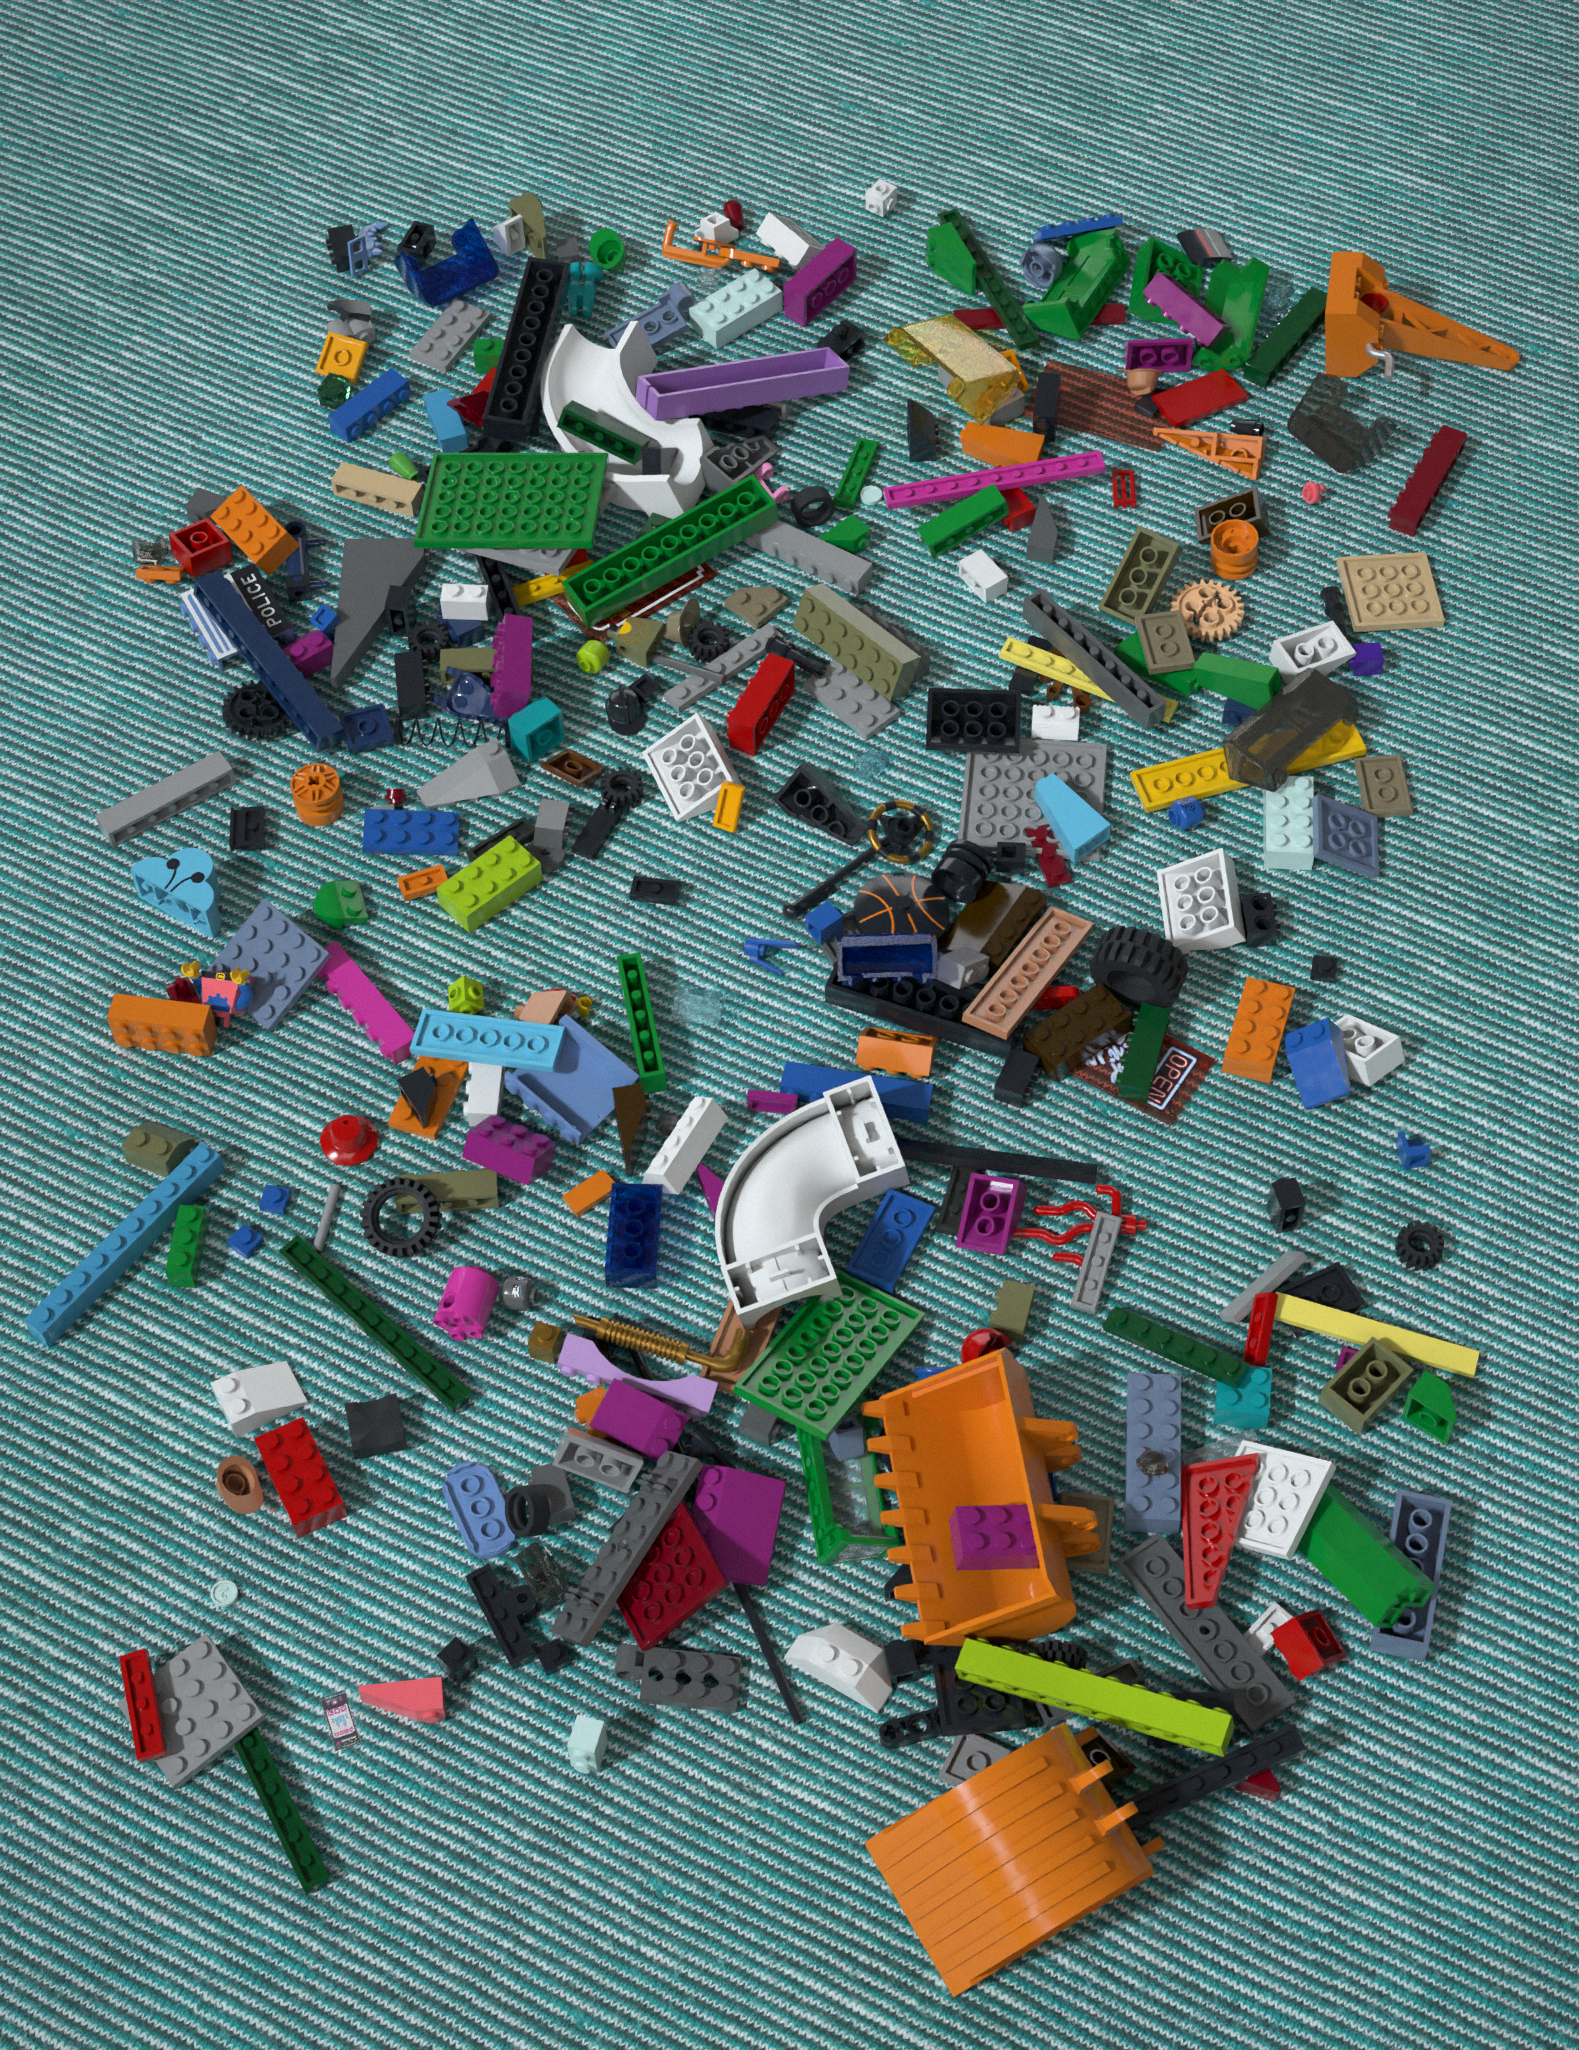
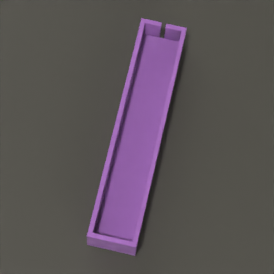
(742, 383)

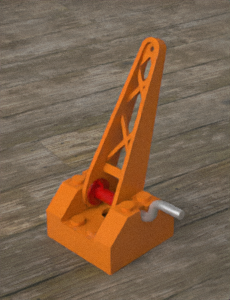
(1368, 318)

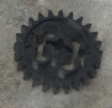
(242, 709)

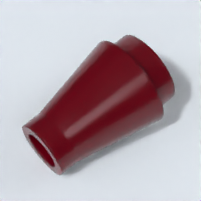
(734, 211)

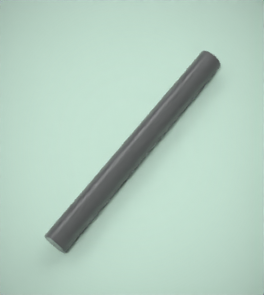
(688, 668)

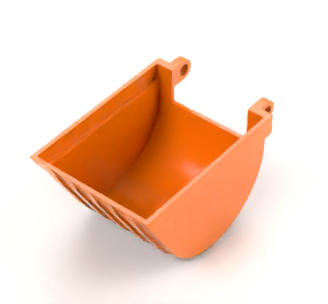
(1011, 1857)

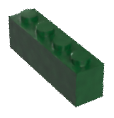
(602, 432)
(1144, 1052)

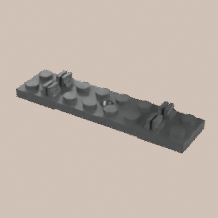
(625, 1548)
(1221, 1655)

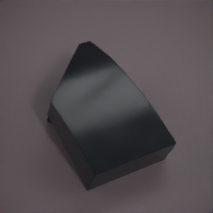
(351, 308)

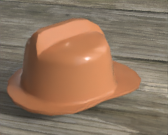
(1141, 380)
(239, 1485)

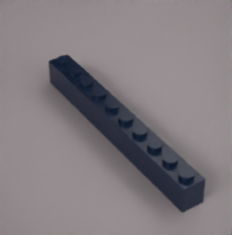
(268, 661)

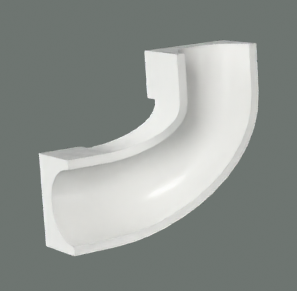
(790, 1188)

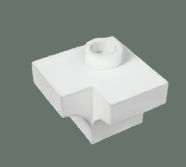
(717, 228)

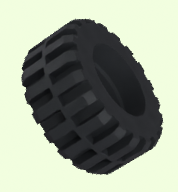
(1138, 967)

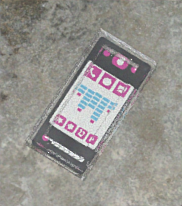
(340, 1720)

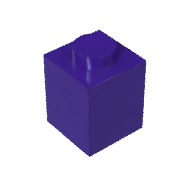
(1367, 659)

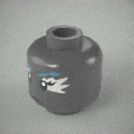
(518, 1293)

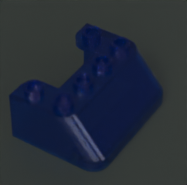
(454, 276)
(886, 956)

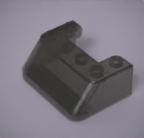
(1334, 432)

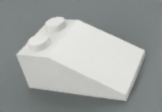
(1316, 648)
(1369, 1050)
(258, 1396)

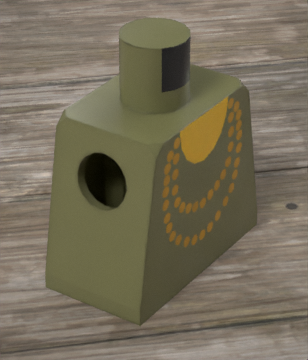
(637, 639)

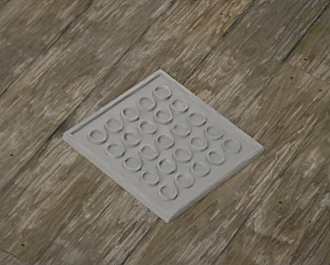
(1001, 790)

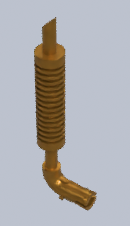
(665, 1347)

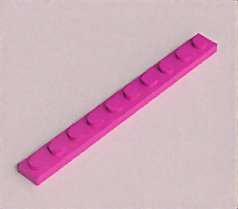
(1003, 478)

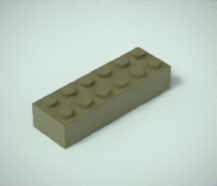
(856, 641)

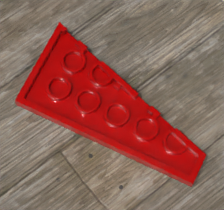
(1212, 1512)

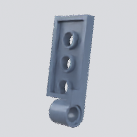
(671, 303)

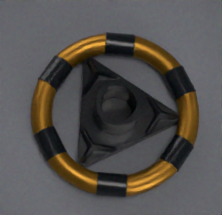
(900, 831)

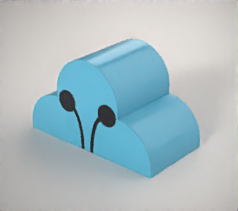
(182, 887)

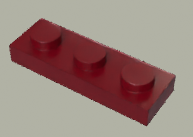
(1050, 864)

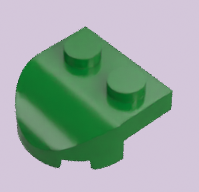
(340, 904)

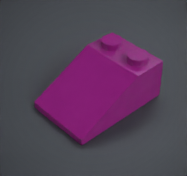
(990, 1213)
(638, 1420)

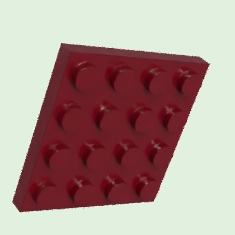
(671, 1581)

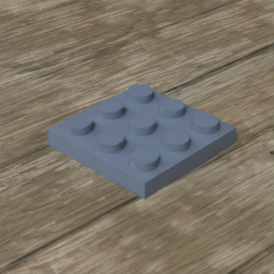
(1345, 836)

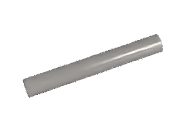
(326, 1218)

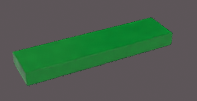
(856, 473)

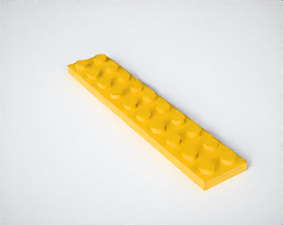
(1208, 774)

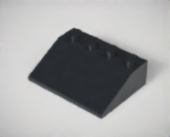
(973, 720)

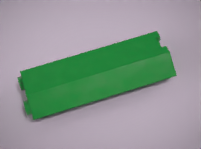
(1237, 299)
(1362, 1561)

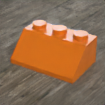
(896, 1051)

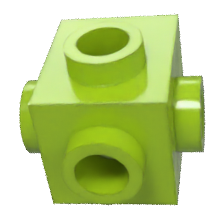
(466, 996)

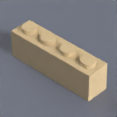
(377, 489)

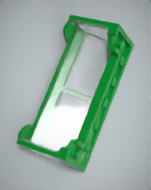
(844, 1499)

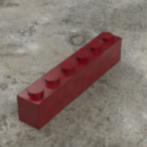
(1427, 480)

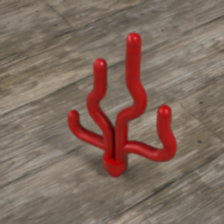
(1127, 1227)

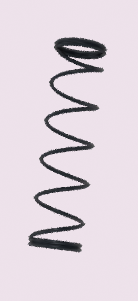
(398, 732)

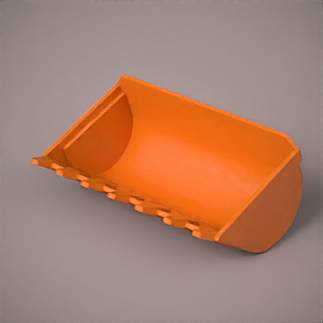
(977, 1443)

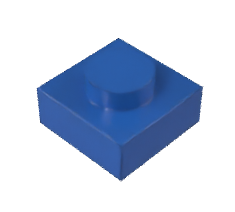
(275, 1199)
(245, 1241)

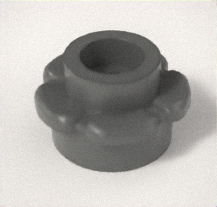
(666, 1124)

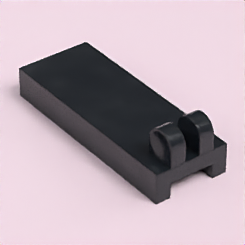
(597, 830)

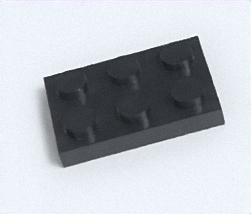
(1325, 1287)

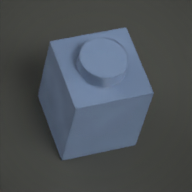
(847, 1439)

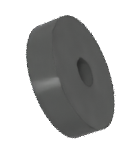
(551, 862)

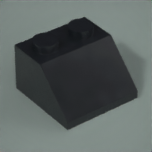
(921, 433)

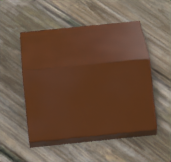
(574, 768)

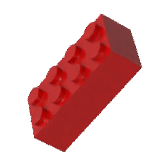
(761, 704)
(300, 1477)

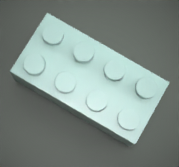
(735, 308)
(1289, 825)

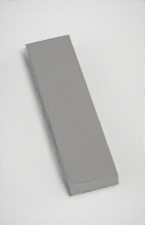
(1096, 1262)
(1266, 1282)

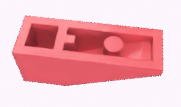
(413, 1699)

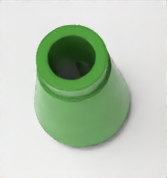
(402, 464)

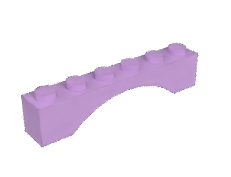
(583, 1359)

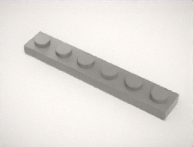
(727, 664)

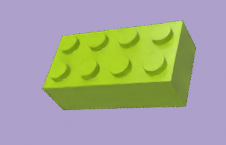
(489, 883)

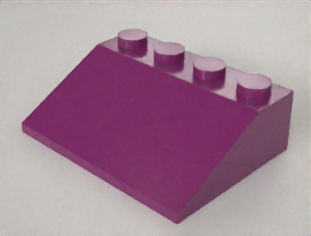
(739, 1520)

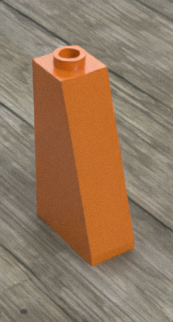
(1001, 445)

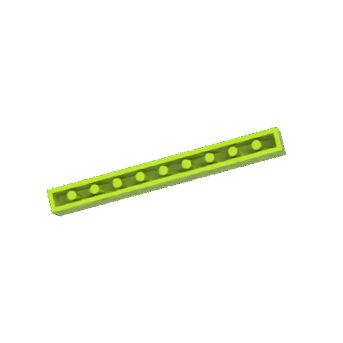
(1095, 1696)

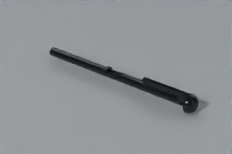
(792, 911)

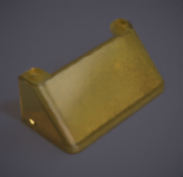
(979, 371)

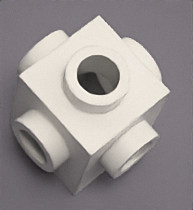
(881, 198)

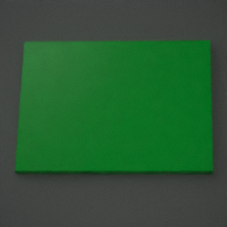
(512, 500)

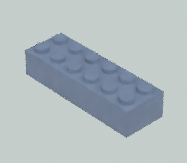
(1154, 1425)
(1420, 1533)

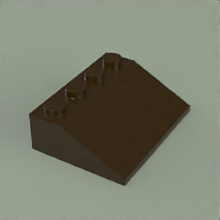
(995, 922)

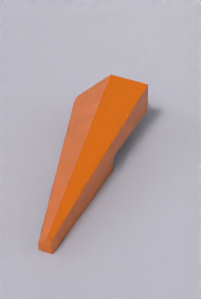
(1234, 451)

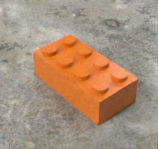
(255, 530)
(162, 1025)
(1258, 1030)

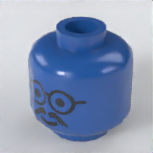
(1186, 813)

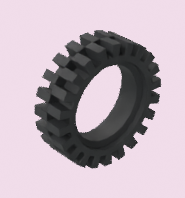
(372, 1209)

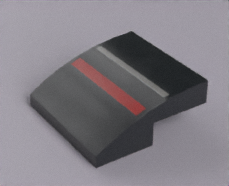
(1204, 246)

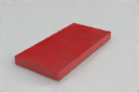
(1199, 398)

